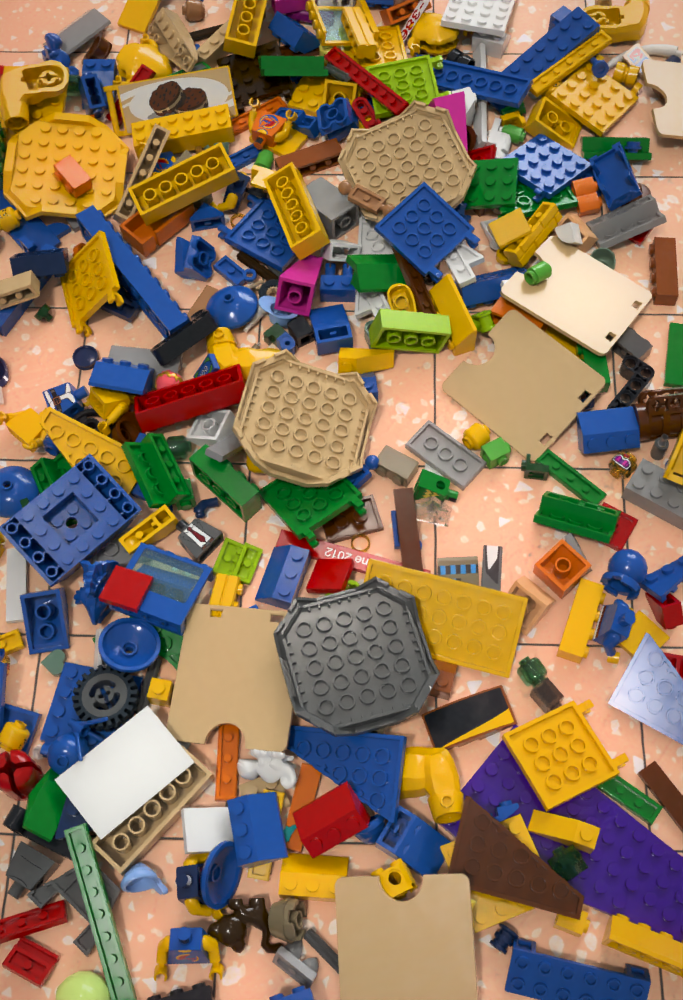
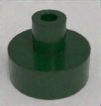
(43, 313)

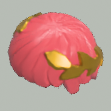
(166, 379)

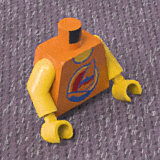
(268, 128)

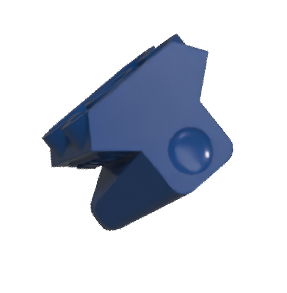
(337, 119)
(194, 258)

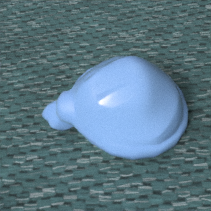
(142, 878)

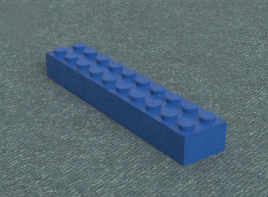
(134, 276)

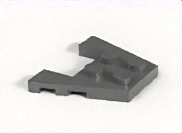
(69, 888)

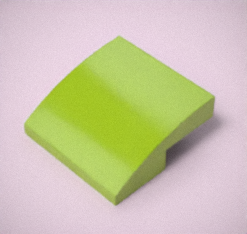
(237, 560)

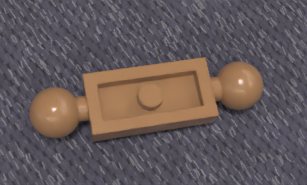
(365, 198)

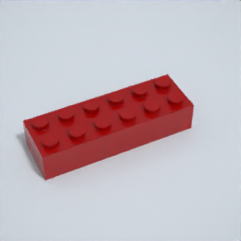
(189, 398)

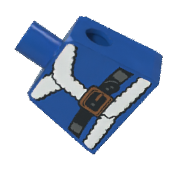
(66, 398)

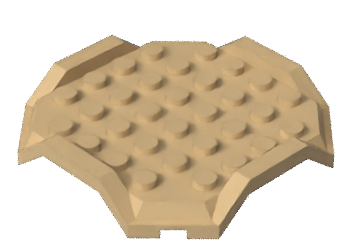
(405, 153)
(304, 421)

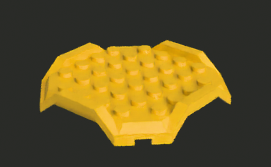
(34, 151)

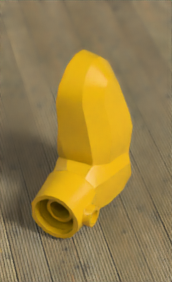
(622, 22)
(27, 87)
(225, 349)
(435, 775)

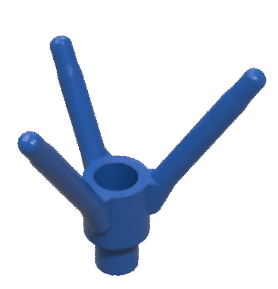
(82, 729)

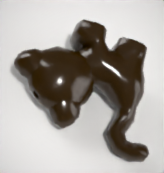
(232, 928)

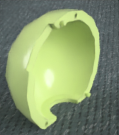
(83, 986)

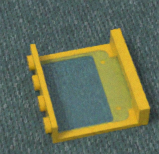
(328, 23)

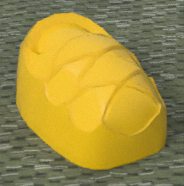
(401, 298)

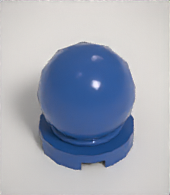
(625, 573)

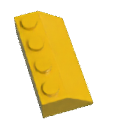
(449, 302)
(644, 944)

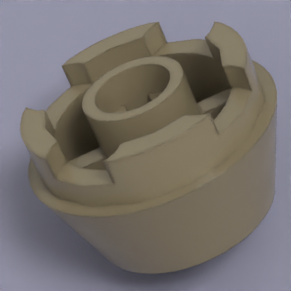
(286, 919)

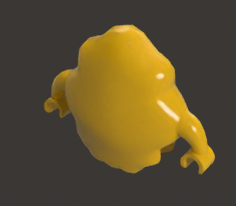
(431, 37)
(135, 54)

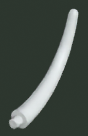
(652, 49)

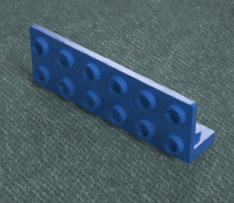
(31, 233)
(562, 979)

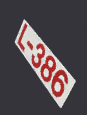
(414, 18)

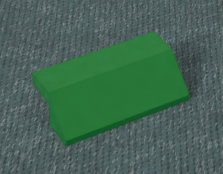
(292, 66)
(598, 145)
(374, 272)
(47, 471)
(156, 471)
(577, 517)

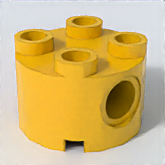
(399, 876)

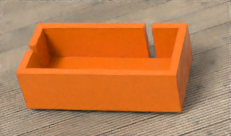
(146, 238)

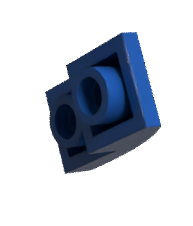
(505, 810)

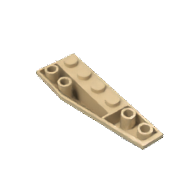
(173, 39)

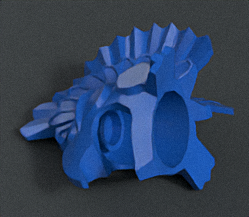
(94, 579)

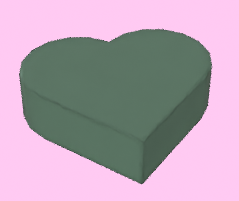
(55, 662)

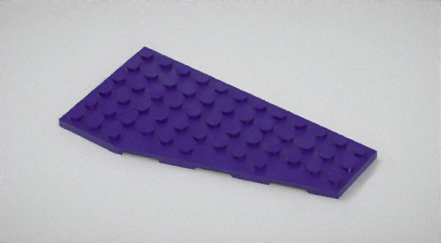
(628, 869)

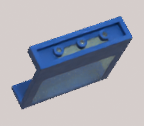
(174, 587)

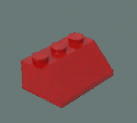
(330, 819)

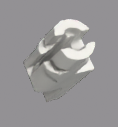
(500, 139)

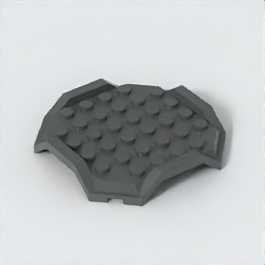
(355, 659)

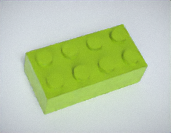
(409, 331)

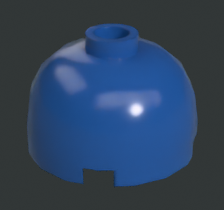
(63, 752)

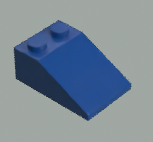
(105, 69)
(46, 620)

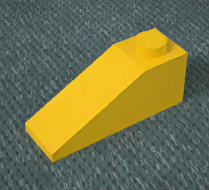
(364, 360)
(150, 530)
(564, 830)

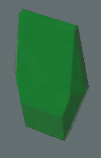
(44, 807)

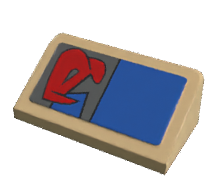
(636, 56)

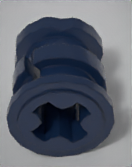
(503, 938)

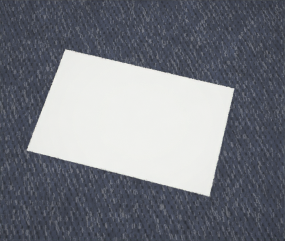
(124, 772)

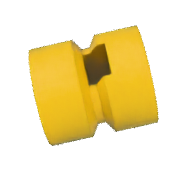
(626, 74)

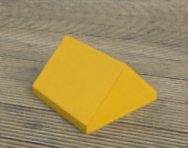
(336, 89)
(509, 228)

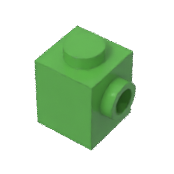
(496, 453)

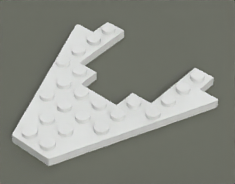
(459, 262)

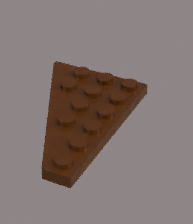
(507, 867)

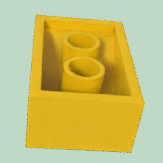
(554, 123)

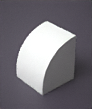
(569, 233)

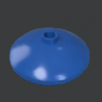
(233, 306)
(21, 486)
(132, 636)
(220, 875)

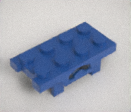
(615, 177)

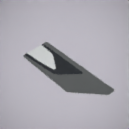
(492, 567)

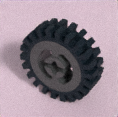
(87, 704)

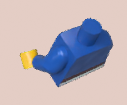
(613, 627)

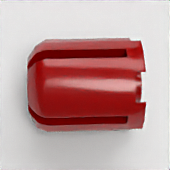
(18, 774)

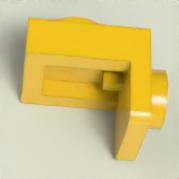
(514, 119)

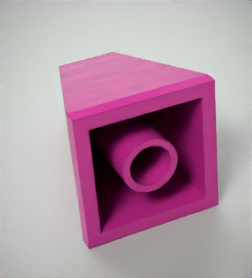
(456, 105)
(298, 286)

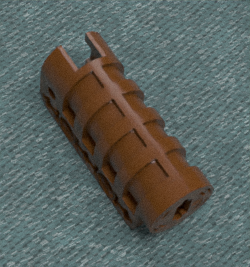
(661, 417)

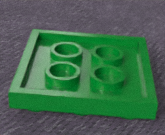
(493, 184)

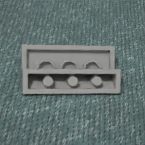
(82, 30)
(626, 222)
(144, 356)

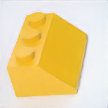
(311, 877)

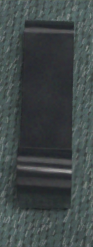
(184, 338)
(635, 380)
(15, 821)

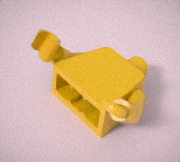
(109, 405)
(25, 427)

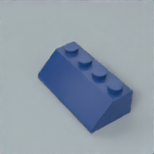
(486, 287)

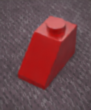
(667, 614)

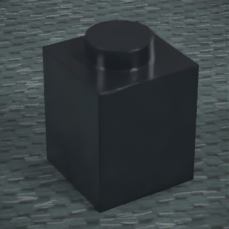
(300, 331)

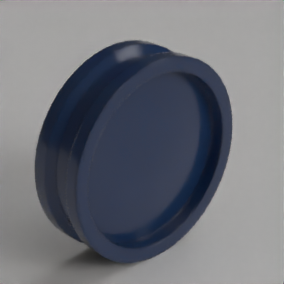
(85, 357)

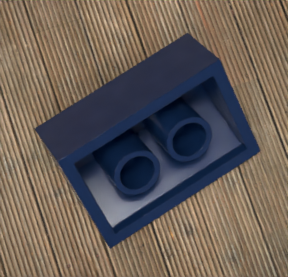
(41, 262)

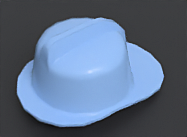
(275, 316)

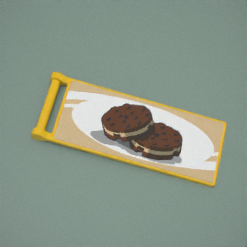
(171, 96)

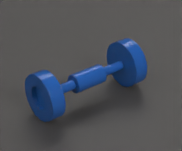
(599, 68)

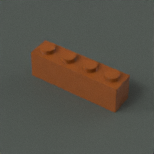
(313, 158)
(664, 271)

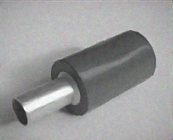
(660, 447)

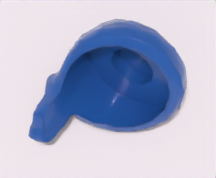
(374, 829)

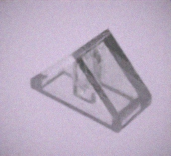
(433, 511)

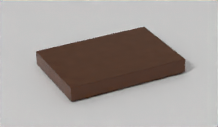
(350, 523)

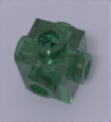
(567, 862)

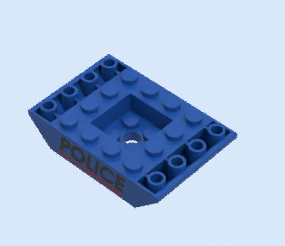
(80, 494)

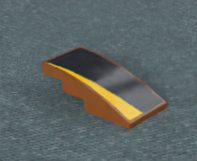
(469, 718)

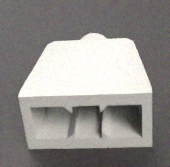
(335, 250)

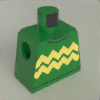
(431, 485)

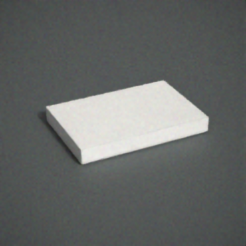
(205, 828)

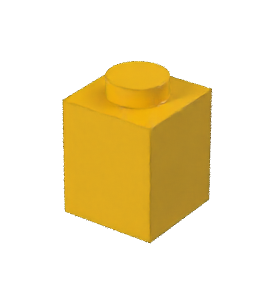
(160, 692)
(572, 926)

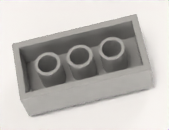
(655, 494)

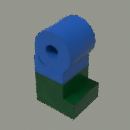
(279, 338)

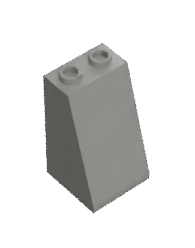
(334, 209)

